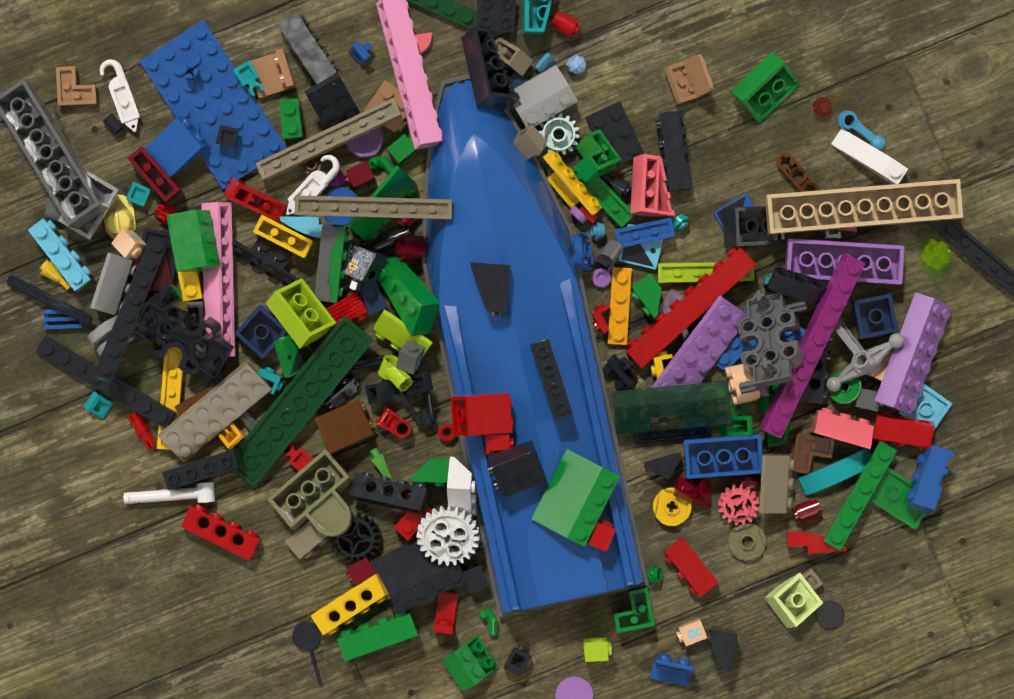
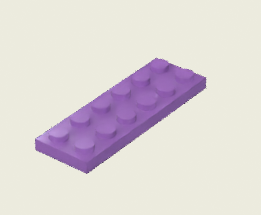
(703, 345)

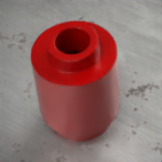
(566, 24)

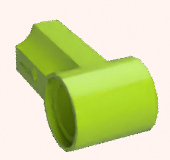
(396, 376)

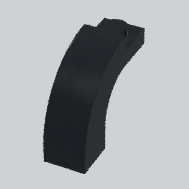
(387, 390)

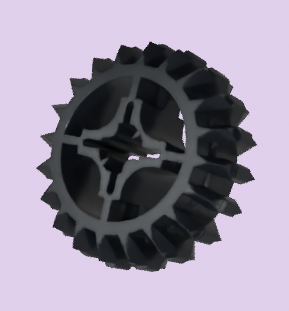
(372, 540)

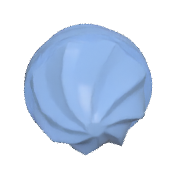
(576, 64)

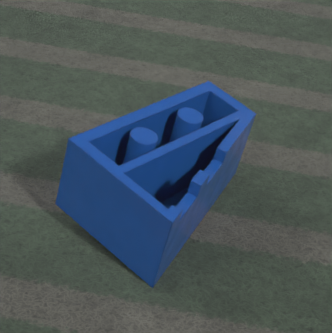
(928, 479)

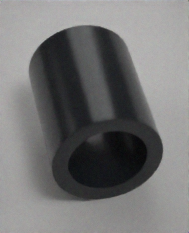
(113, 123)

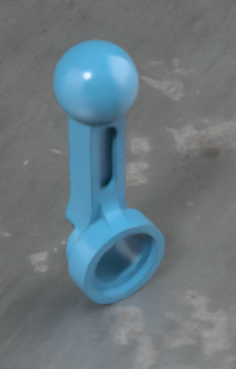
(876, 141)

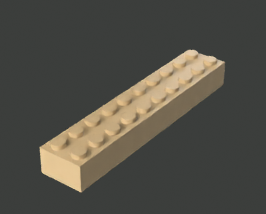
(863, 206)

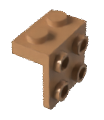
(689, 79)

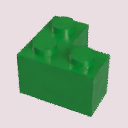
(597, 155)
(640, 613)

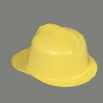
(119, 216)

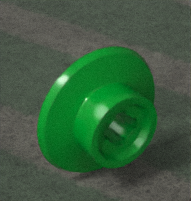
(851, 394)

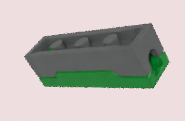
(331, 261)

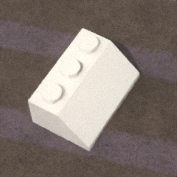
(461, 488)

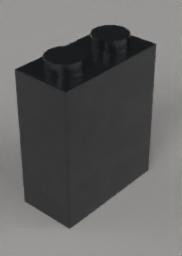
(516, 469)

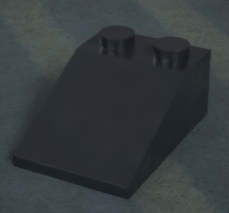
(748, 227)

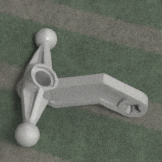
(863, 361)

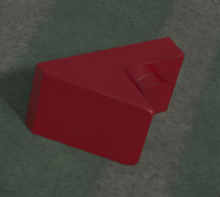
(693, 492)

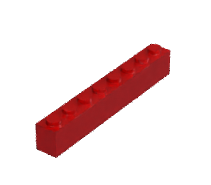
(690, 307)

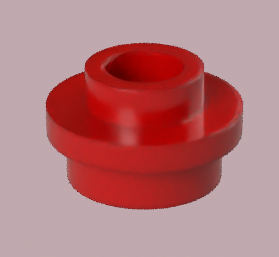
(441, 432)

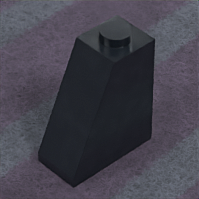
(493, 285)

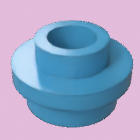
(597, 231)

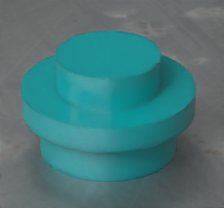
(680, 222)

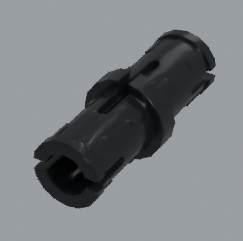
(390, 239)

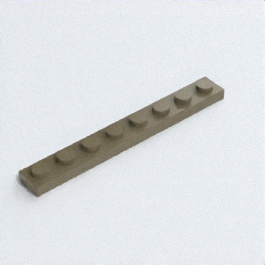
(329, 139)
(373, 207)

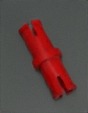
(142, 430)

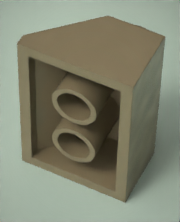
(777, 483)

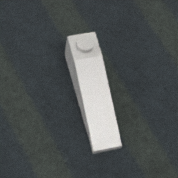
(869, 157)

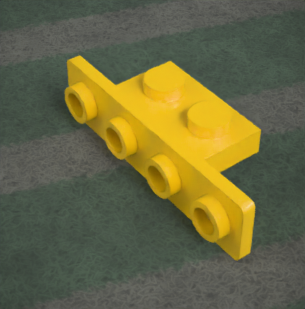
(568, 185)

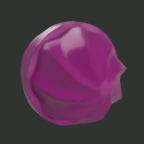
(338, 180)

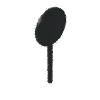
(830, 614)
(306, 637)

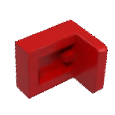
(599, 323)

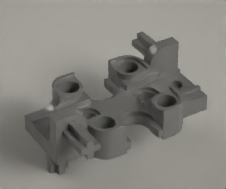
(778, 370)

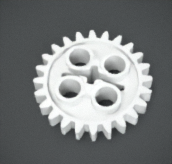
(453, 521)

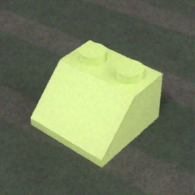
(793, 600)

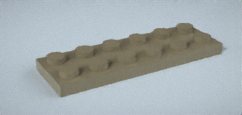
(214, 411)

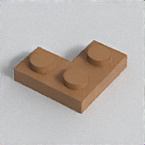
(69, 92)

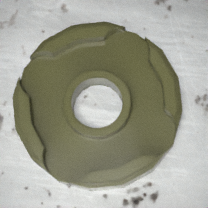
(758, 541)

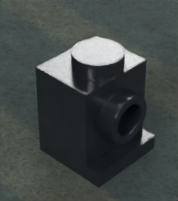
(517, 667)

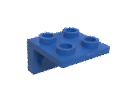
(671, 670)

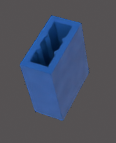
(177, 146)

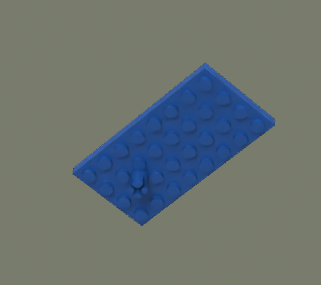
(201, 85)

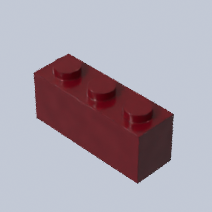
(154, 174)

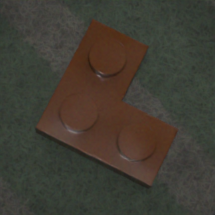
(807, 446)

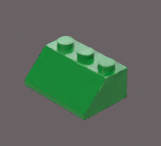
(765, 87)
(193, 241)

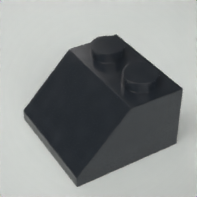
(723, 645)

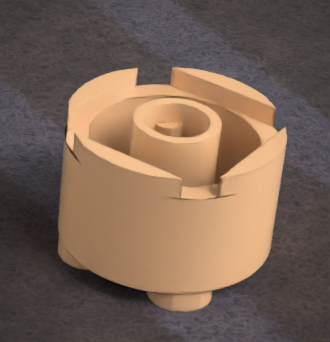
(736, 375)

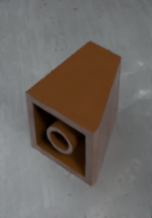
(345, 425)

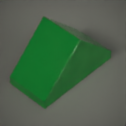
(739, 426)

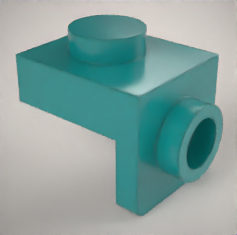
(269, 374)

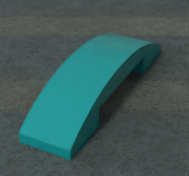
(835, 472)

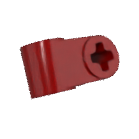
(393, 422)

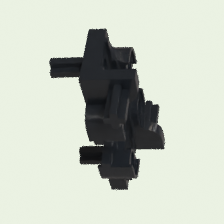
(160, 312)

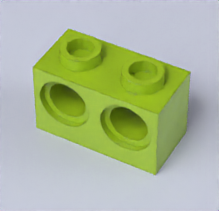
(597, 649)

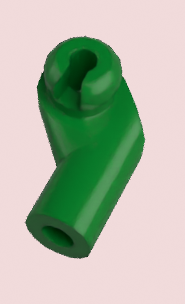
(381, 162)
(491, 619)

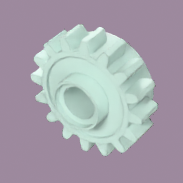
(569, 134)

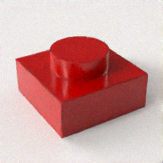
(592, 219)

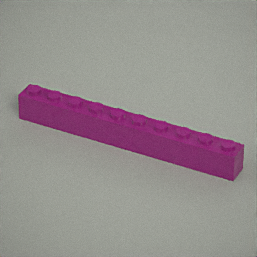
(813, 344)

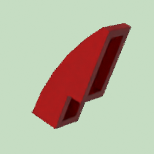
(812, 541)

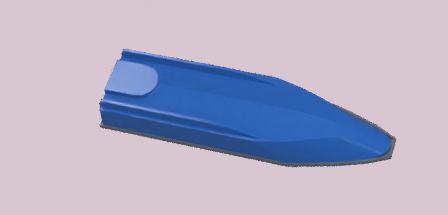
(512, 218)

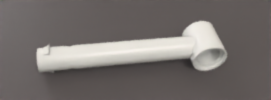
(203, 493)

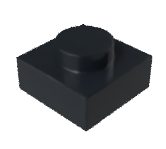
(227, 136)

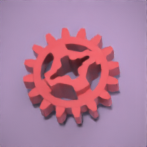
(734, 498)

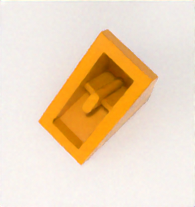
(231, 436)

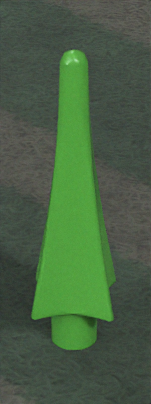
(380, 462)

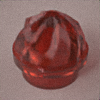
(822, 106)
(748, 480)

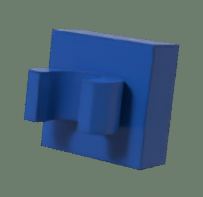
(360, 52)

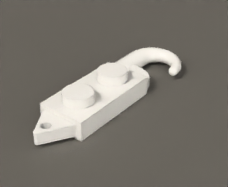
(122, 95)
(314, 183)

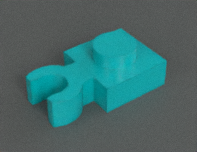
(247, 75)

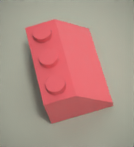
(843, 428)

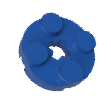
(583, 251)

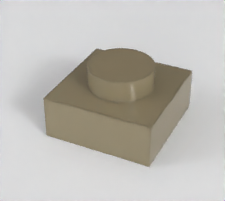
(812, 578)

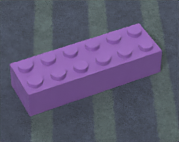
(821, 258)
(912, 361)

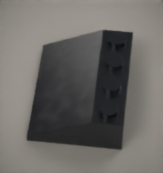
(412, 578)

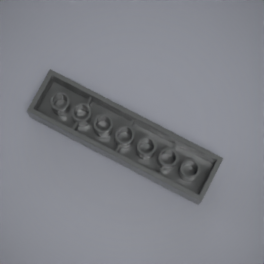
(50, 154)

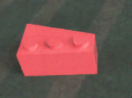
(649, 188)

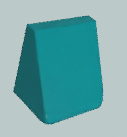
(98, 405)

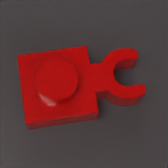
(299, 458)

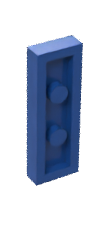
(645, 232)

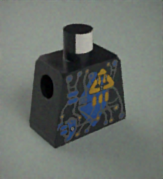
(363, 265)

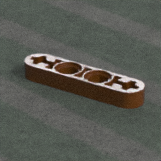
(800, 185)

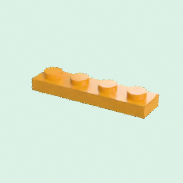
(619, 305)

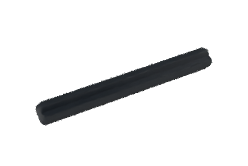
(49, 300)

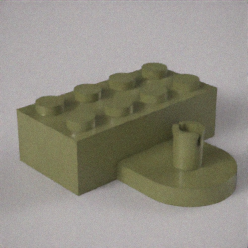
(316, 497)

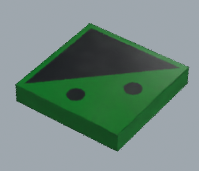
(291, 356)

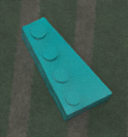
(535, 16)

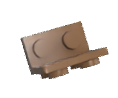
(273, 73)

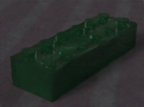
(671, 407)

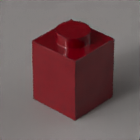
(359, 175)
(411, 248)
(360, 571)

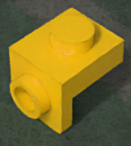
(657, 367)

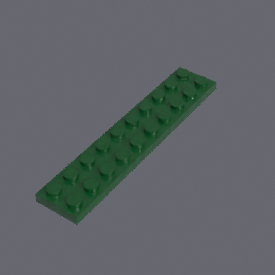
(301, 399)

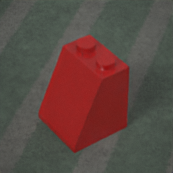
(481, 414)

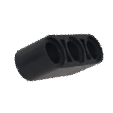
(796, 285)

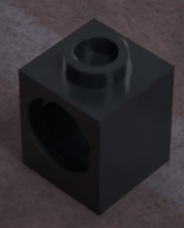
(475, 577)

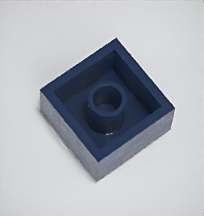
(874, 316)
(261, 331)

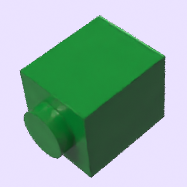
(402, 148)

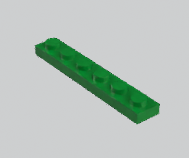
(859, 495)

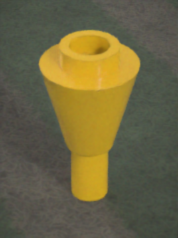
(50, 271)

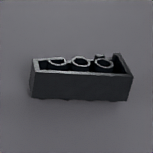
(487, 71)
(674, 150)

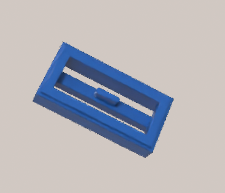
(46, 321)

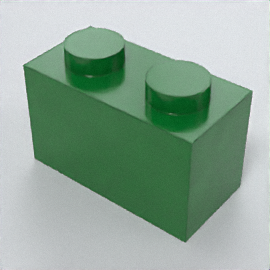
(291, 119)

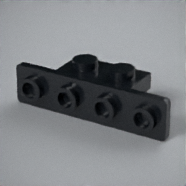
(267, 258)

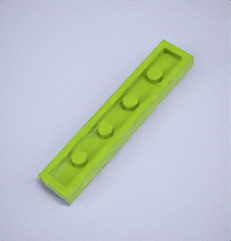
(689, 272)

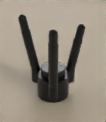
(426, 415)

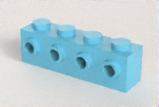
(60, 254)

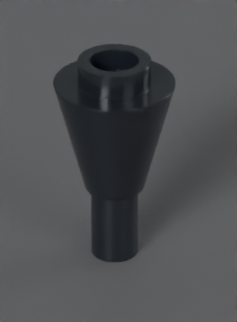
(619, 186)

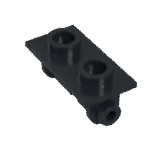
(348, 386)

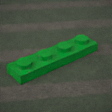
(607, 199)

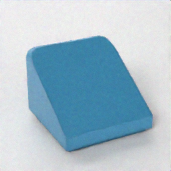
(545, 63)

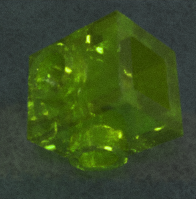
(935, 255)

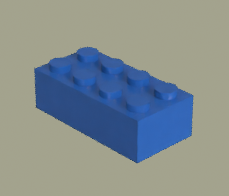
(722, 456)

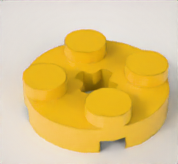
(662, 512)

